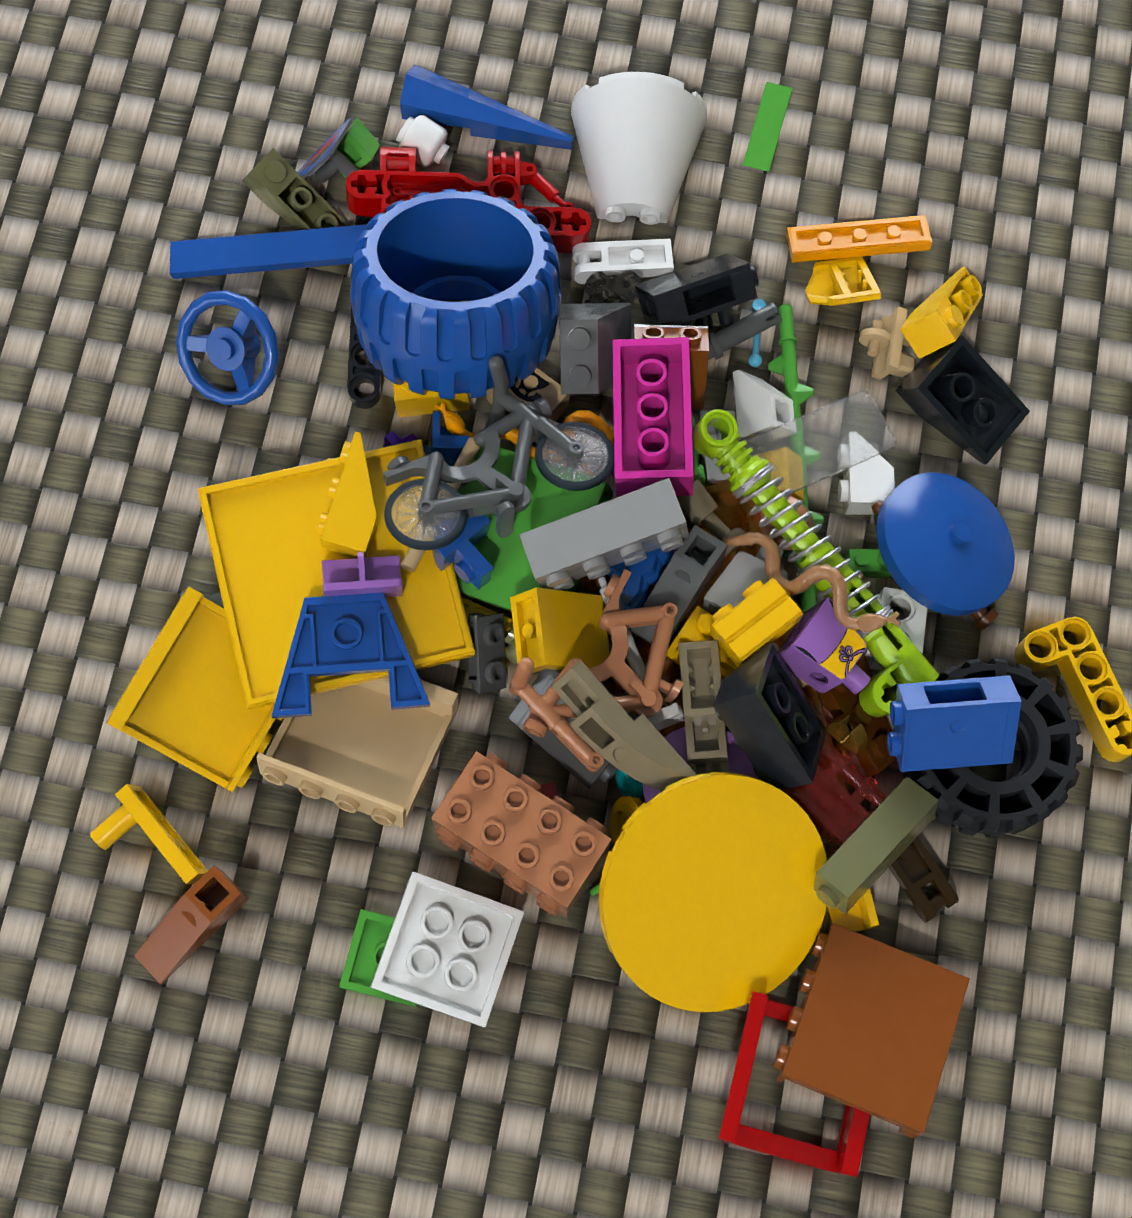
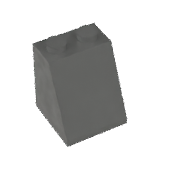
(587, 344)

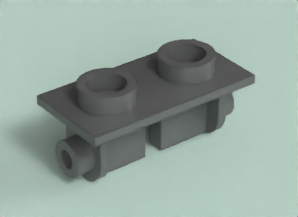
(488, 666)

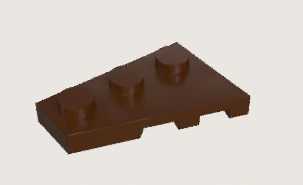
(842, 701)

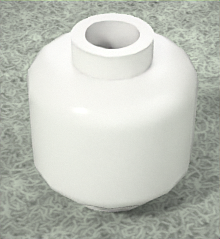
(426, 137)

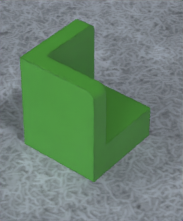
(358, 145)

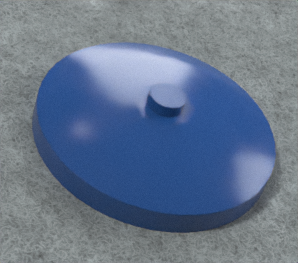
(945, 544)

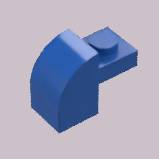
(468, 561)

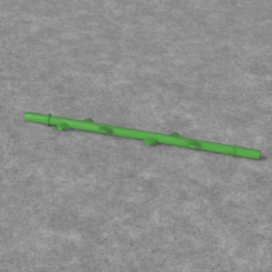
(787, 367)

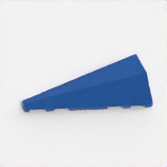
(461, 107)

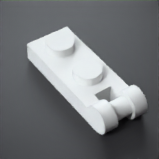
(643, 257)

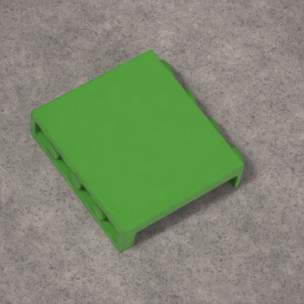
(507, 555)

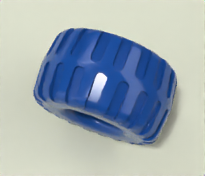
(455, 250)

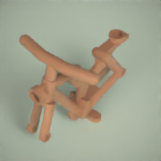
(642, 695)

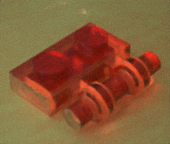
(830, 803)

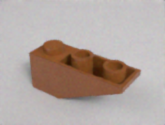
(190, 923)

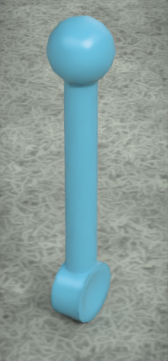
(755, 359)

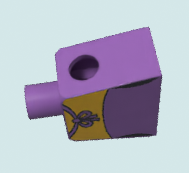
(825, 651)

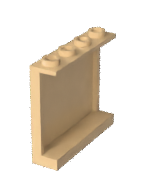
(361, 749)

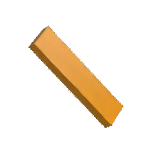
(858, 238)

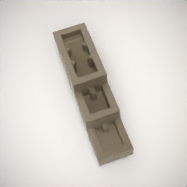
(703, 728)

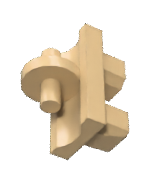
(885, 345)

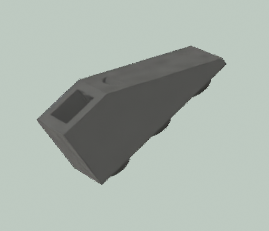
(685, 577)

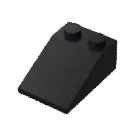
(963, 399)

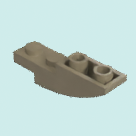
(624, 742)

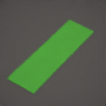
(767, 126)

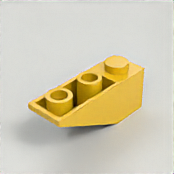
(943, 314)
(352, 514)

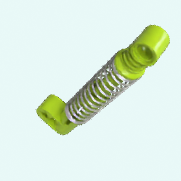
(751, 479)

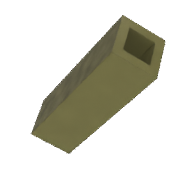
(875, 845)

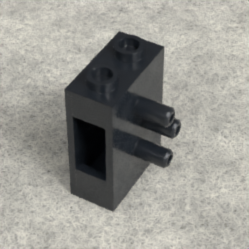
(698, 292)

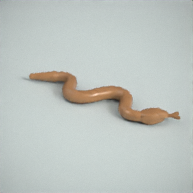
(866, 622)

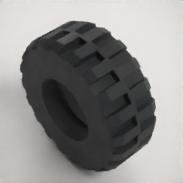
(1046, 767)

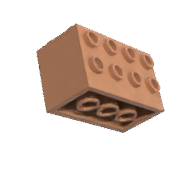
(521, 834)

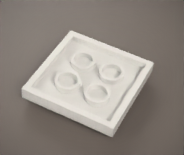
(447, 949)

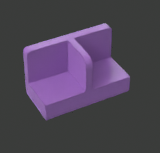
(362, 576)

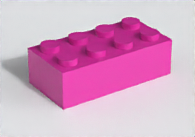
(652, 414)

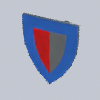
(329, 152)

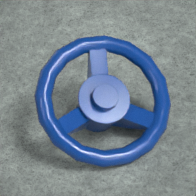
(229, 348)

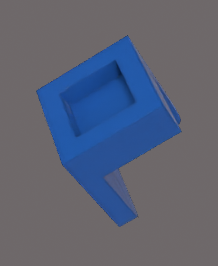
(445, 442)

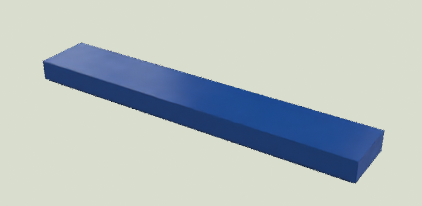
(263, 252)

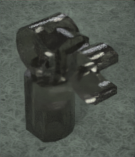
(608, 288)

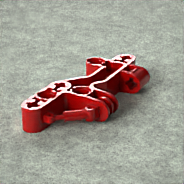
(505, 174)

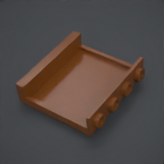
(872, 1028)

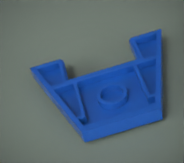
(347, 638)

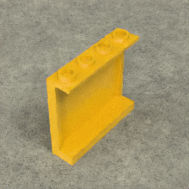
(191, 697)

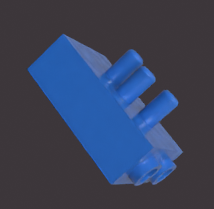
(954, 723)

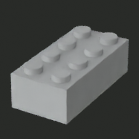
(606, 536)

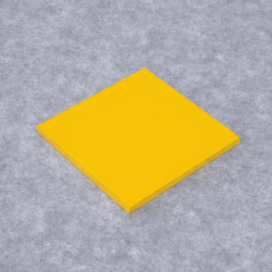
(273, 559)

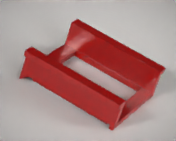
(853, 1126)

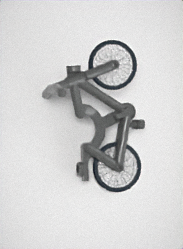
(434, 514)

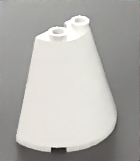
(637, 142)

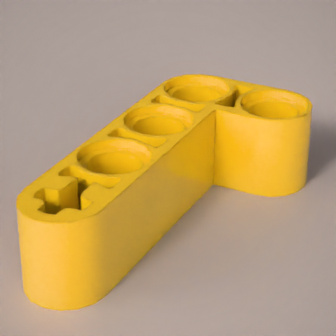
(1083, 690)

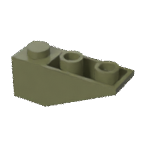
(290, 194)

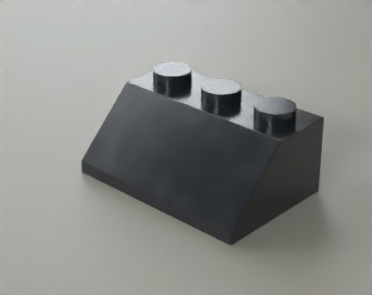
(771, 720)

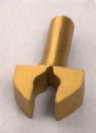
(847, 741)

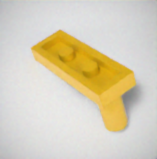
(140, 809)

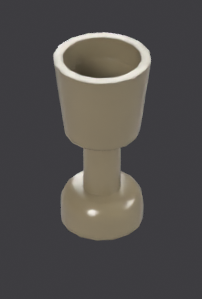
(701, 509)

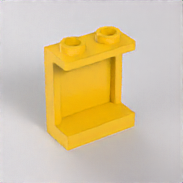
(558, 627)

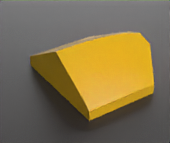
(841, 282)

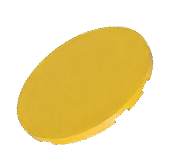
(712, 891)

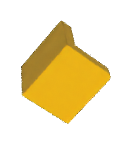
(858, 918)

